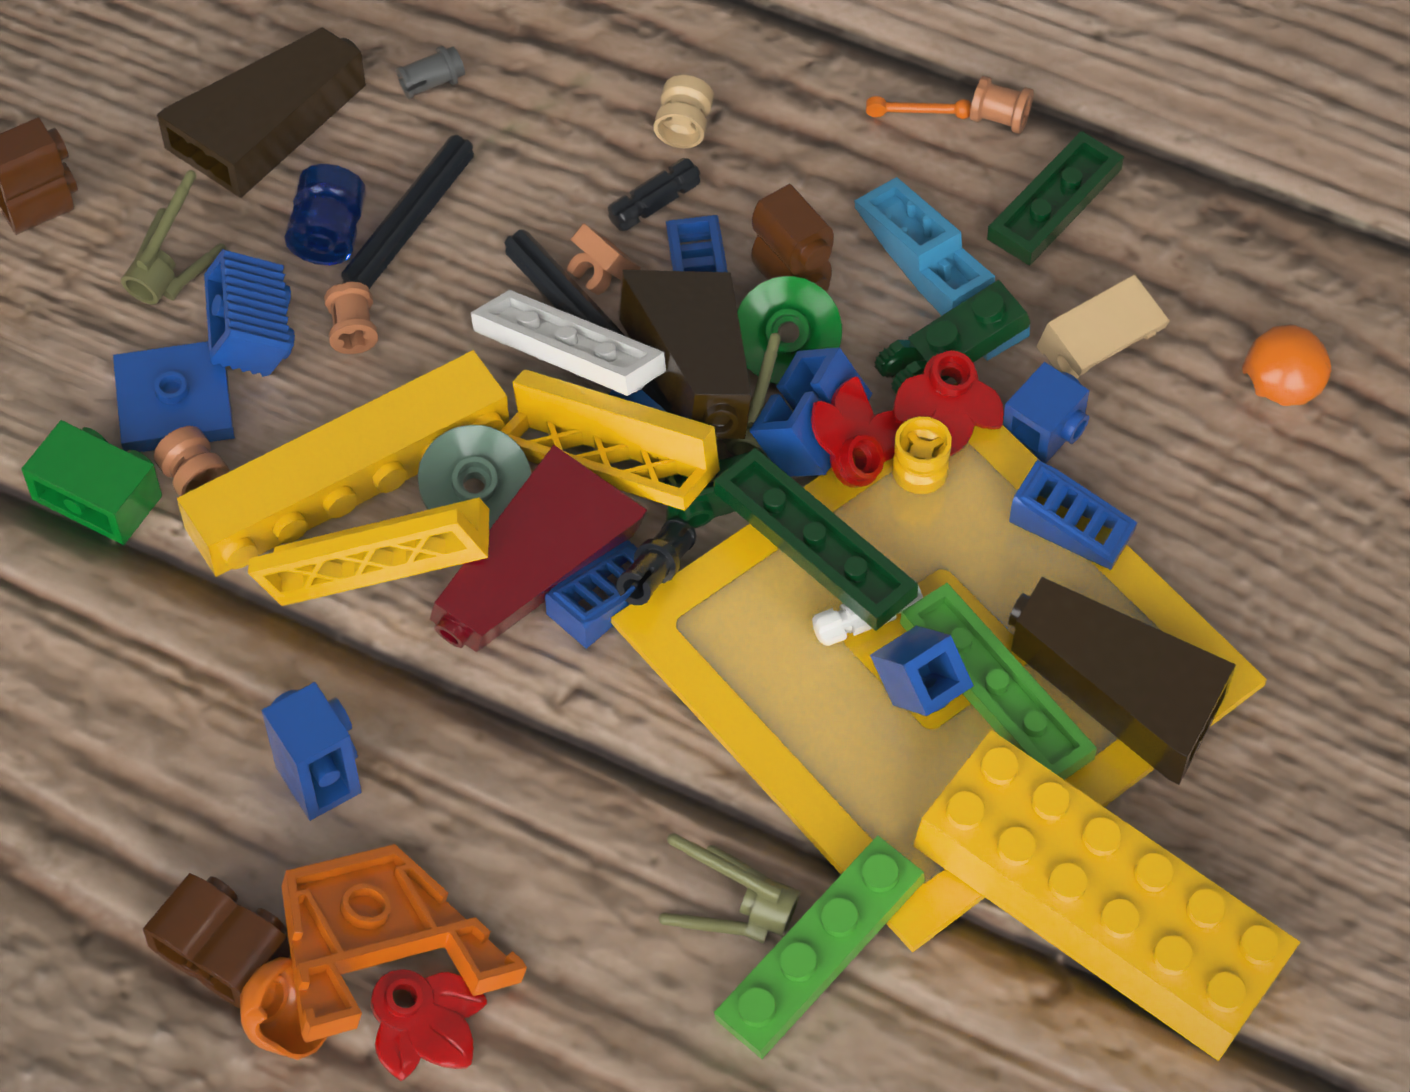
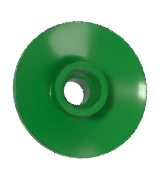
(783, 302)

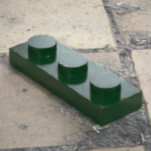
(1055, 198)

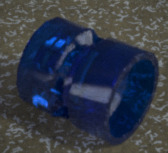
(325, 214)

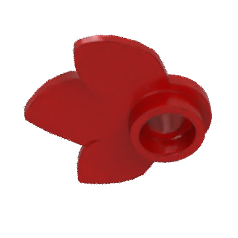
(956, 406)
(852, 429)
(428, 1029)

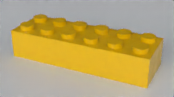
(1104, 894)

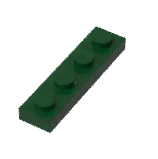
(816, 539)

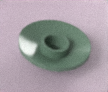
(470, 454)

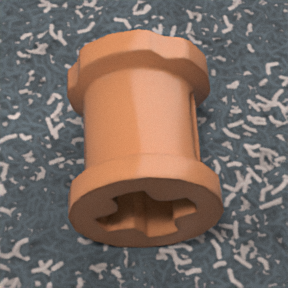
(1001, 104)
(352, 326)

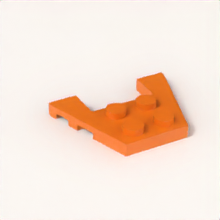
(370, 913)

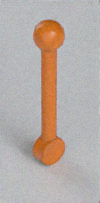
(877, 107)

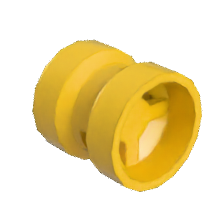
(921, 455)

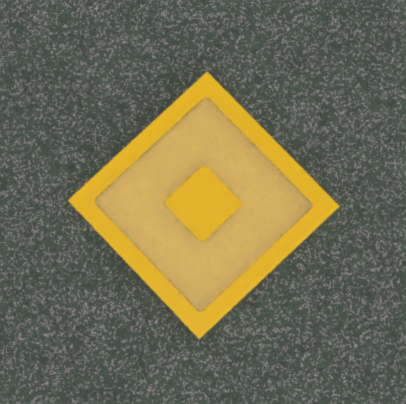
(816, 718)

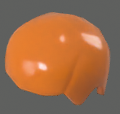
(1288, 365)
(271, 1011)

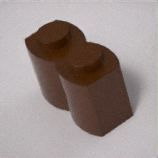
(32, 176)
(791, 238)
(214, 937)

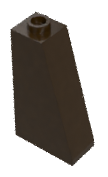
(263, 111)
(699, 331)
(1123, 673)

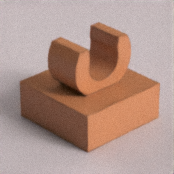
(600, 254)

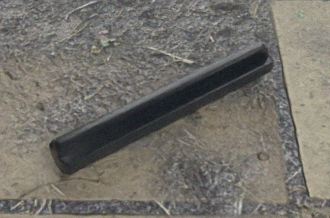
(409, 212)

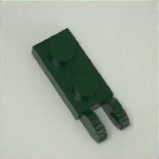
(969, 328)

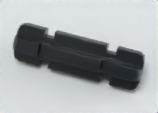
(654, 194)

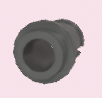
(431, 71)

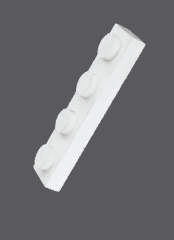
(569, 342)

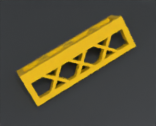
(618, 432)
(375, 552)

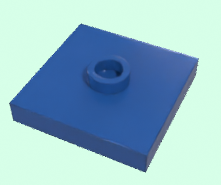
(169, 391)

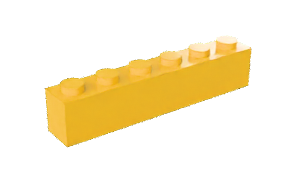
(337, 464)

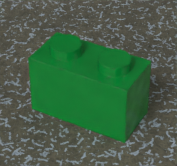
(92, 481)

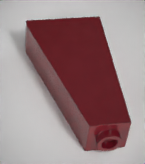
(542, 537)

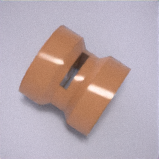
(188, 459)

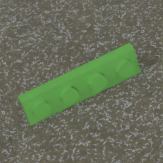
(1003, 687)
(819, 947)

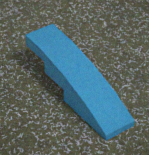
(926, 249)

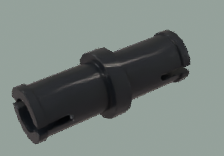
(656, 561)

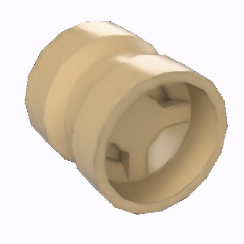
(684, 111)

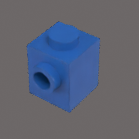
(1047, 411)
(922, 670)

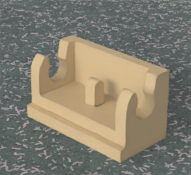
(1101, 327)

